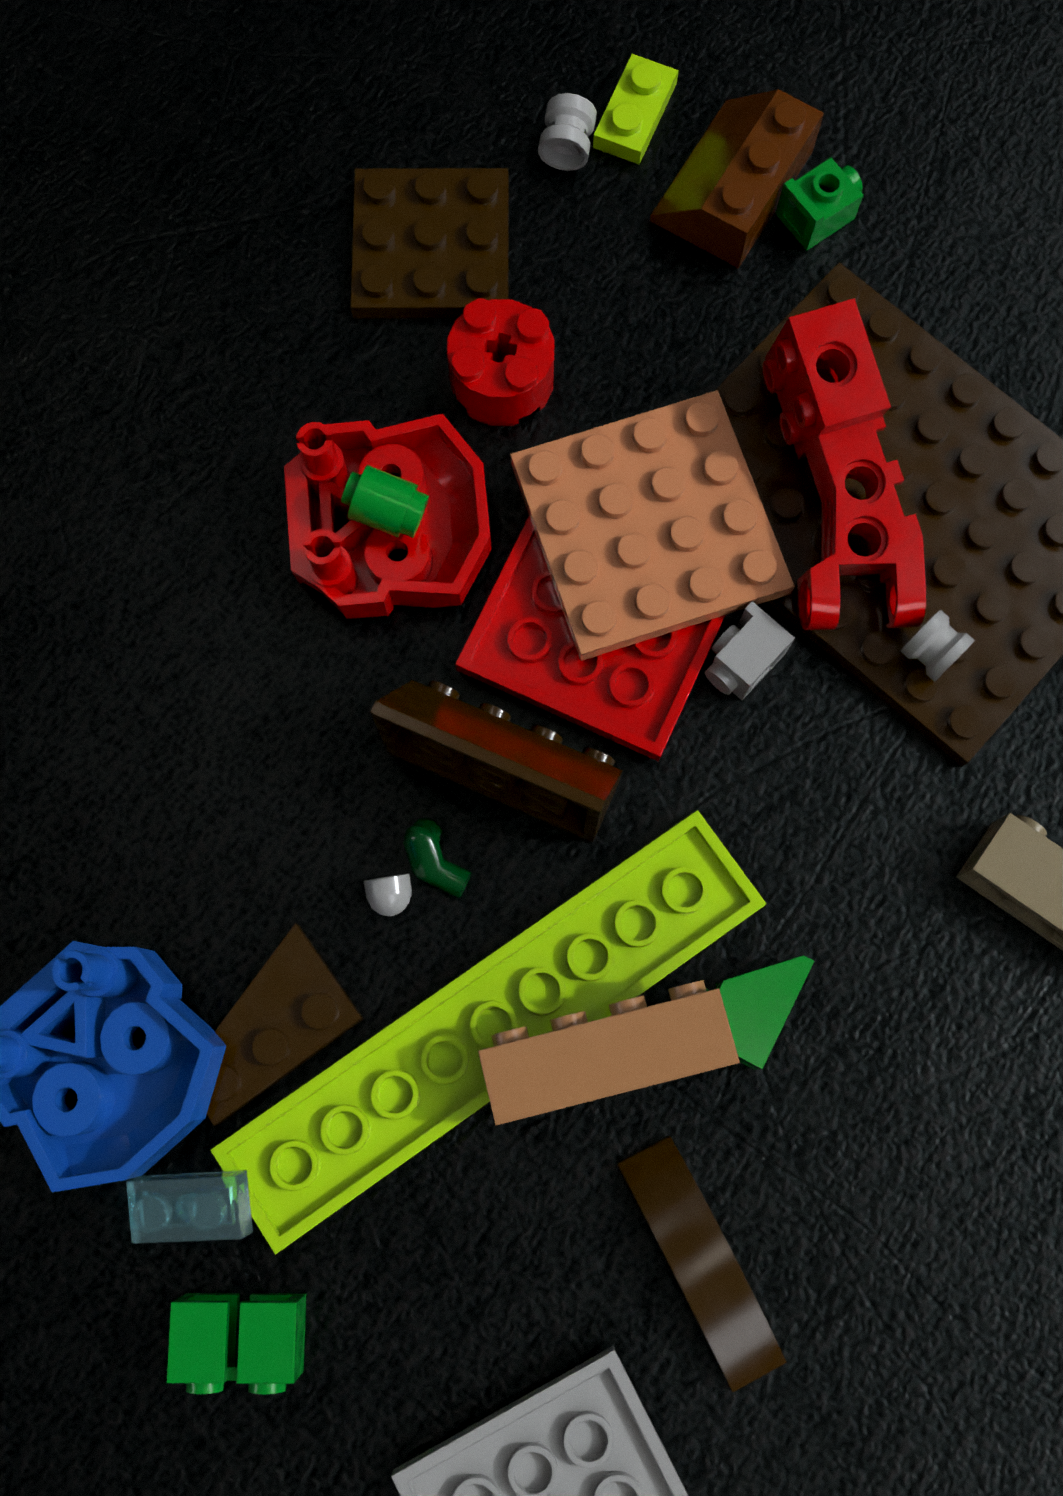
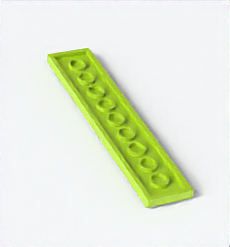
(426, 1067)

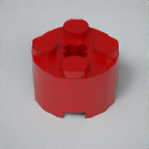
(501, 360)

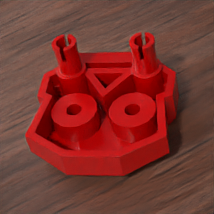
(353, 561)

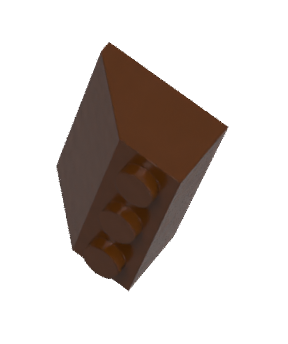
(739, 173)

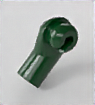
(426, 858)

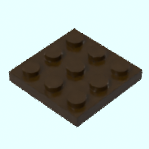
(428, 240)

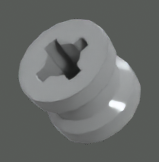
(937, 645)

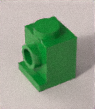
(820, 202)

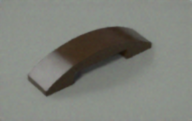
(702, 1263)

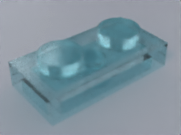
(189, 1207)

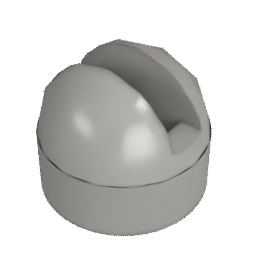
(389, 894)

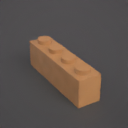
(607, 1055)

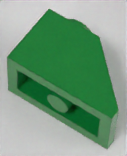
(760, 1005)

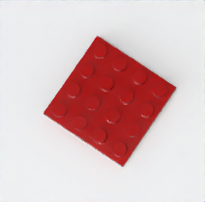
(529, 653)

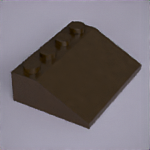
(498, 757)

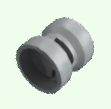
(569, 124)

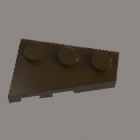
(279, 1024)

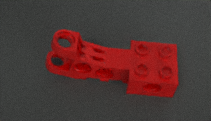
(831, 415)

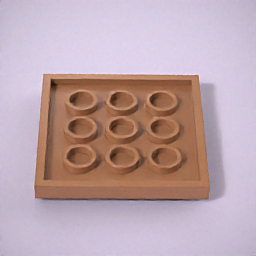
(650, 525)

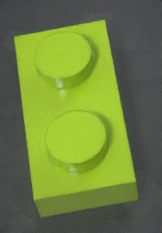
(635, 109)

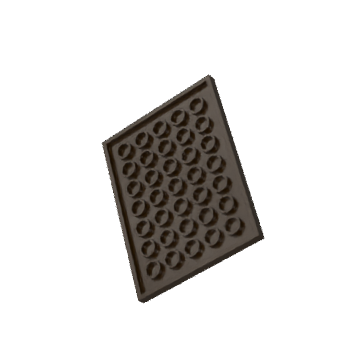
(988, 514)

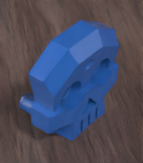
(129, 1098)

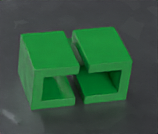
(207, 1341)

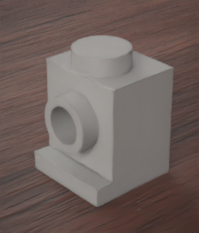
(747, 653)

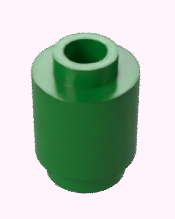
(384, 502)

